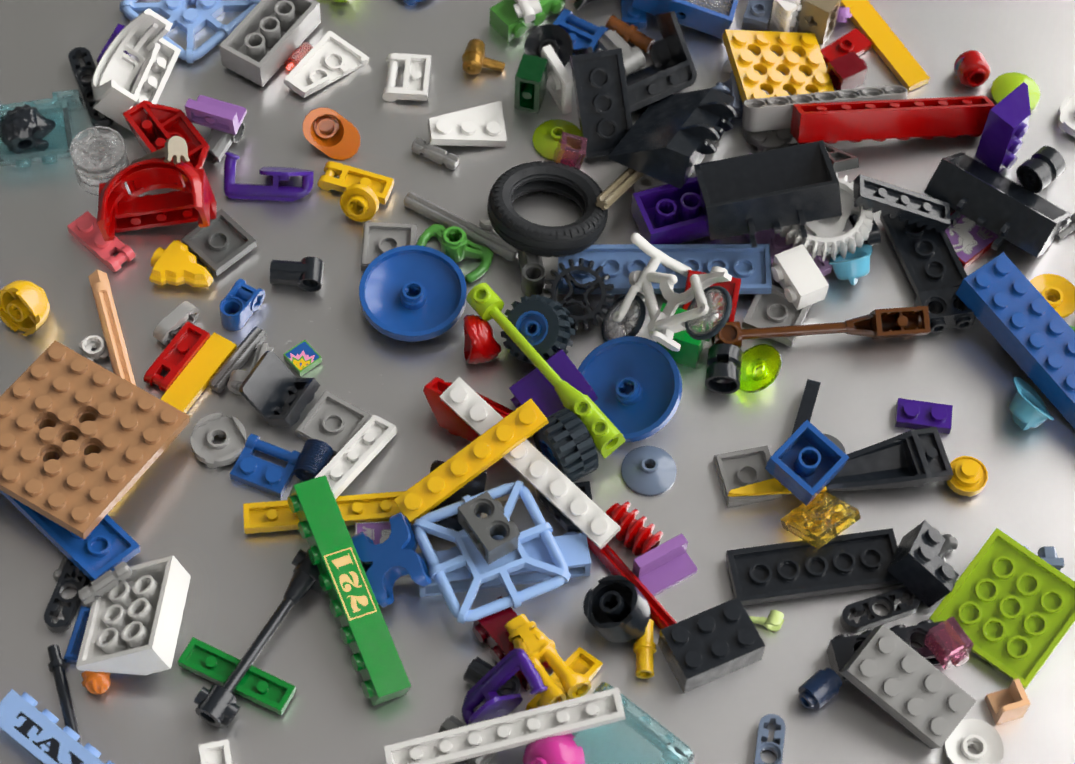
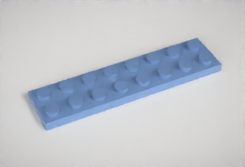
(619, 260)

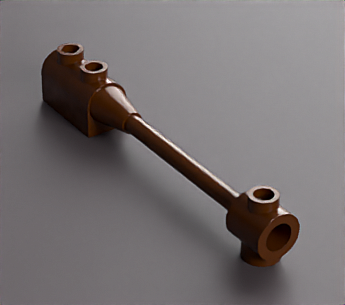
(877, 324)

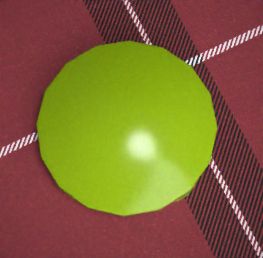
(1007, 82)

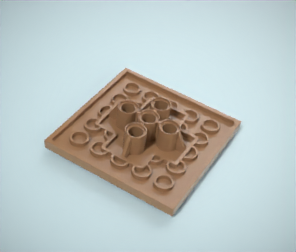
(78, 438)

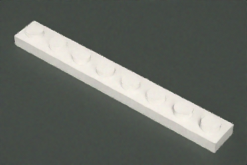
(534, 467)
(510, 730)

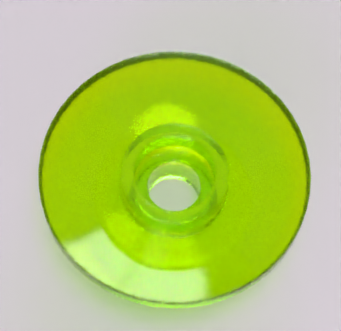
(759, 368)

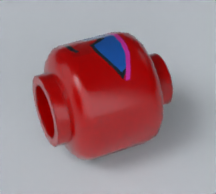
(972, 68)

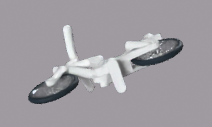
(702, 320)

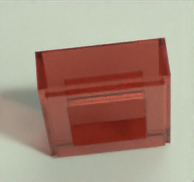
(297, 56)

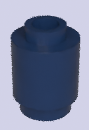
(819, 688)

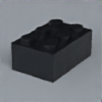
(711, 644)

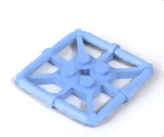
(193, 20)
(476, 564)

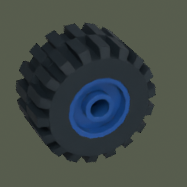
(549, 326)
(567, 445)

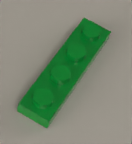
(254, 686)

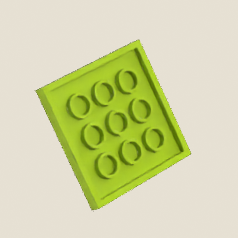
(1011, 607)

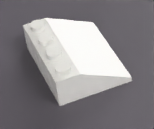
(137, 621)

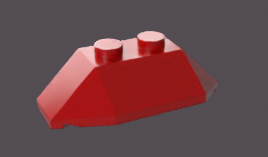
(157, 123)
(447, 417)

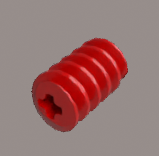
(633, 531)

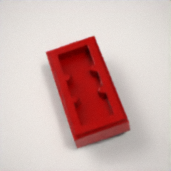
(848, 43)

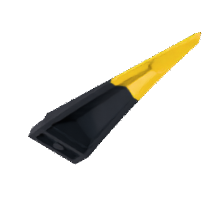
(895, 463)

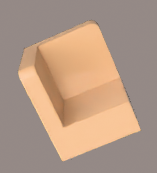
(1008, 703)

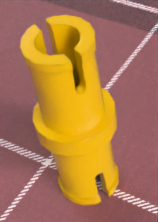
(645, 650)

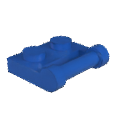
(580, 38)
(262, 473)

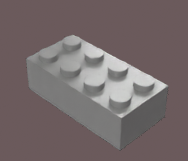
(269, 37)
(908, 687)

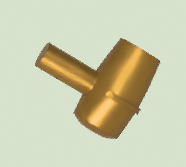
(475, 58)

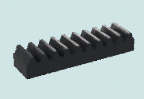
(901, 203)

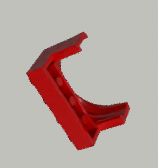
(128, 212)

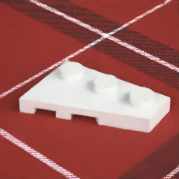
(325, 64)
(469, 127)

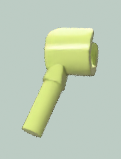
(772, 622)

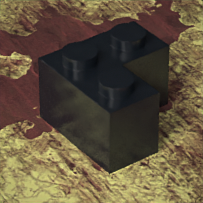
(920, 567)

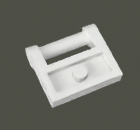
(415, 77)

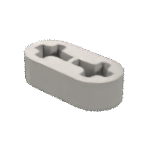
(174, 321)

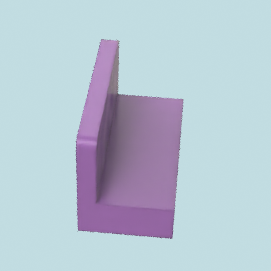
(215, 114)
(664, 565)

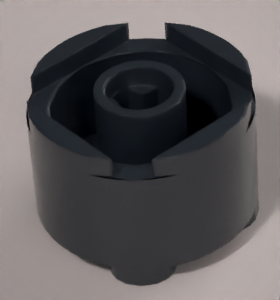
(617, 609)

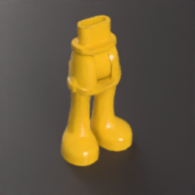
(539, 648)

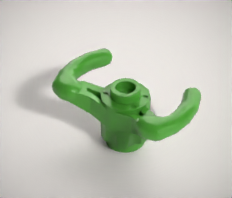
(457, 247)

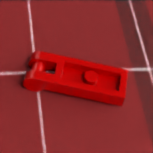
(176, 356)

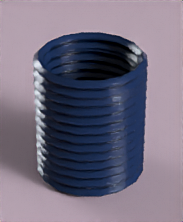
(312, 459)

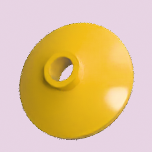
(1058, 291)

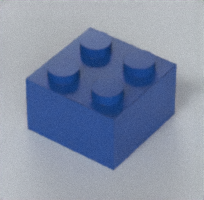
(806, 462)

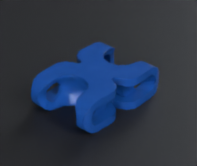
(392, 559)

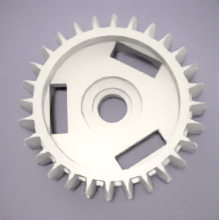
(831, 238)

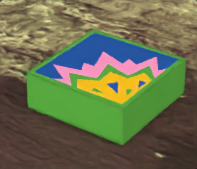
(302, 358)

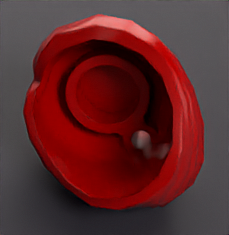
(479, 341)

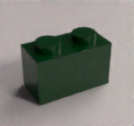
(530, 83)

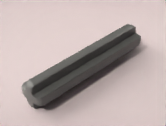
(237, 359)

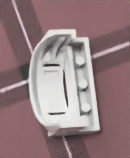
(117, 70)

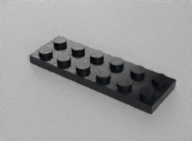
(804, 571)

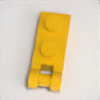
(350, 175)

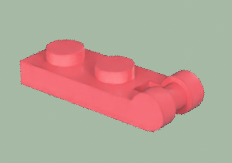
(88, 234)

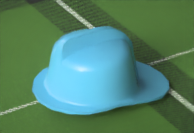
(853, 265)
(1027, 406)

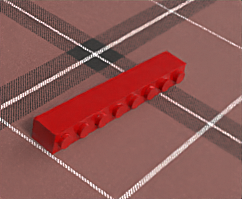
(890, 119)

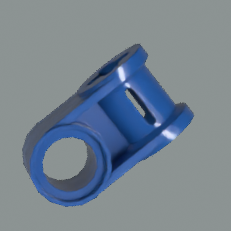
(242, 301)

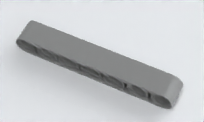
(776, 112)

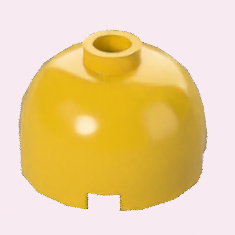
(23, 306)

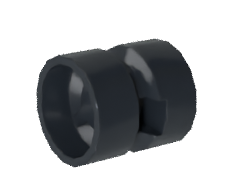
(1041, 169)
(724, 368)

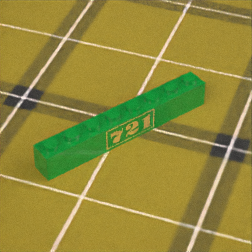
(349, 591)

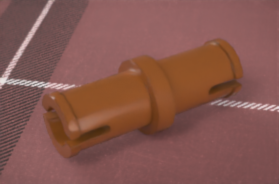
(630, 33)

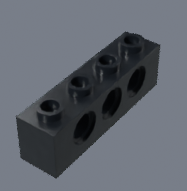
(843, 646)

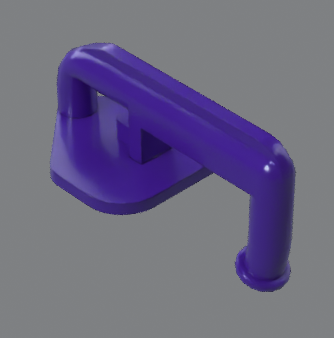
(263, 191)
(487, 686)

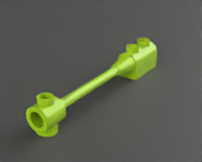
(602, 430)

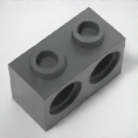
(483, 529)

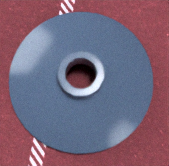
(645, 480)

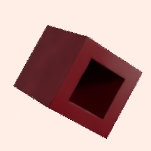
(847, 71)

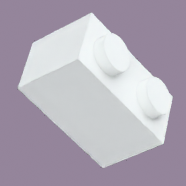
(799, 277)

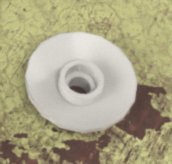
(978, 735)

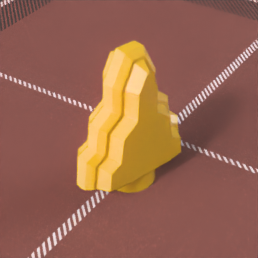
(178, 266)

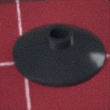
(550, 35)

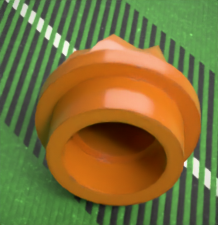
(96, 682)

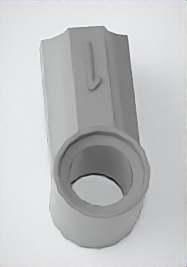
(632, 57)

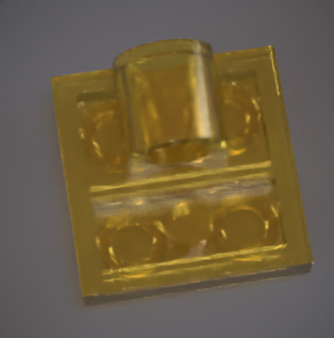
(820, 519)

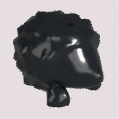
(25, 129)

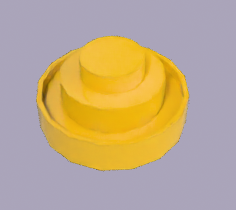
(359, 202)
(968, 477)

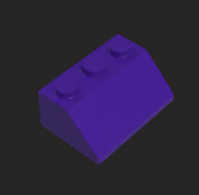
(1005, 130)

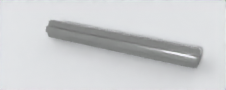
(449, 219)

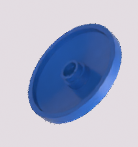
(412, 293)
(634, 384)

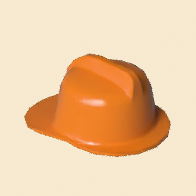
(331, 133)

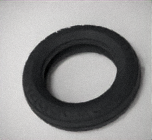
(541, 239)

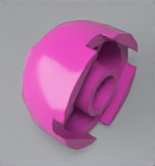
(554, 751)

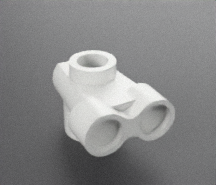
(527, 9)

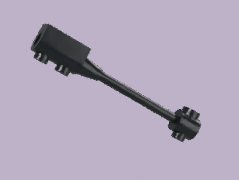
(218, 703)

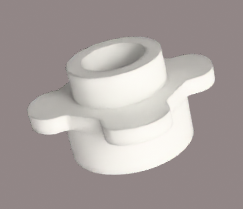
(94, 342)

